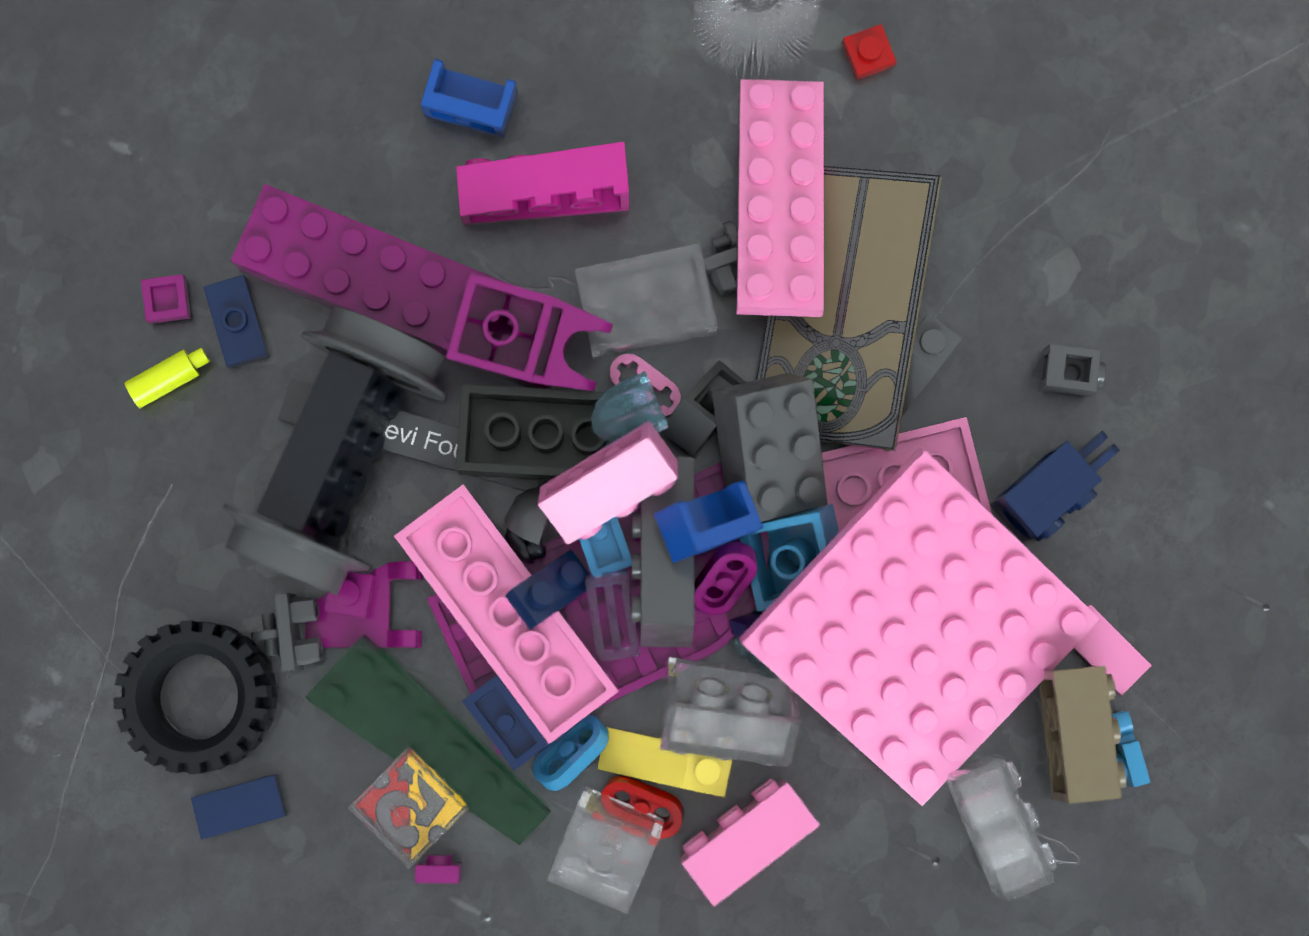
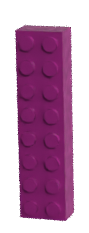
(359, 270)

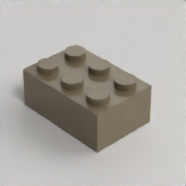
(1081, 735)

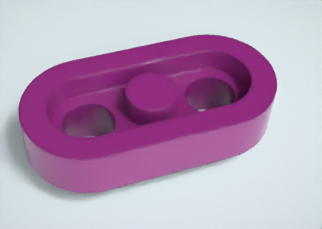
(729, 569)

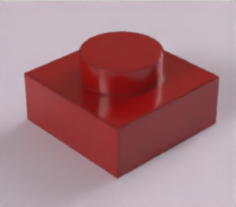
(868, 52)

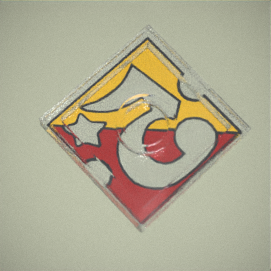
(408, 807)

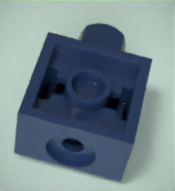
(1051, 488)

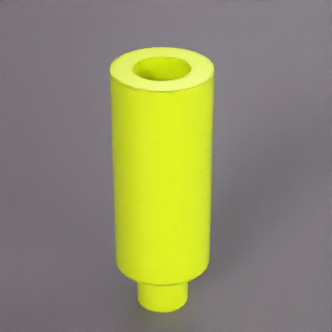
(165, 376)

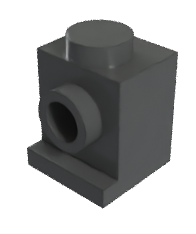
(1086, 362)

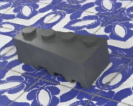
(666, 586)

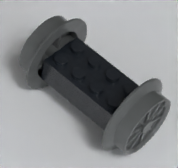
(334, 447)

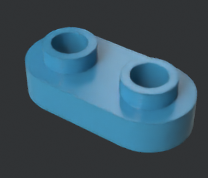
(570, 753)

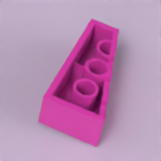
(544, 185)

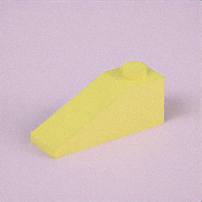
(641, 758)

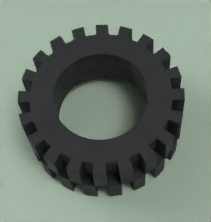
(142, 693)

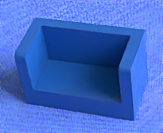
(468, 100)
(708, 521)

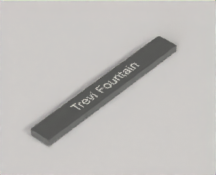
(407, 436)

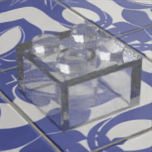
(606, 850)

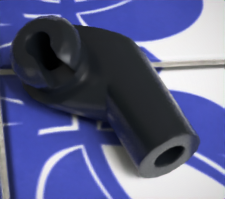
(525, 549)

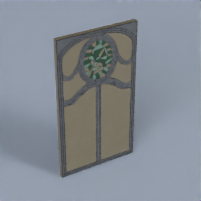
(873, 290)

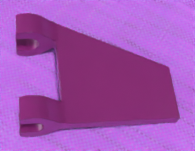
(345, 630)

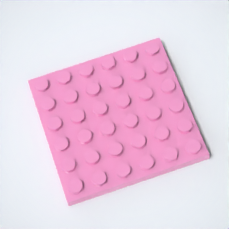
(919, 627)

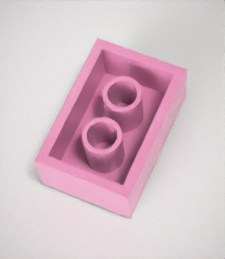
(747, 840)

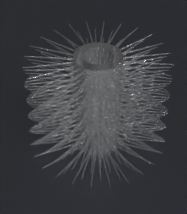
(754, 25)

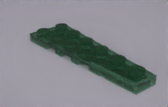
(393, 712)

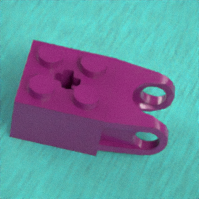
(537, 336)

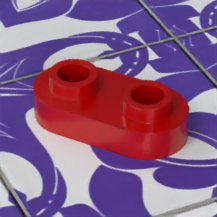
(648, 799)

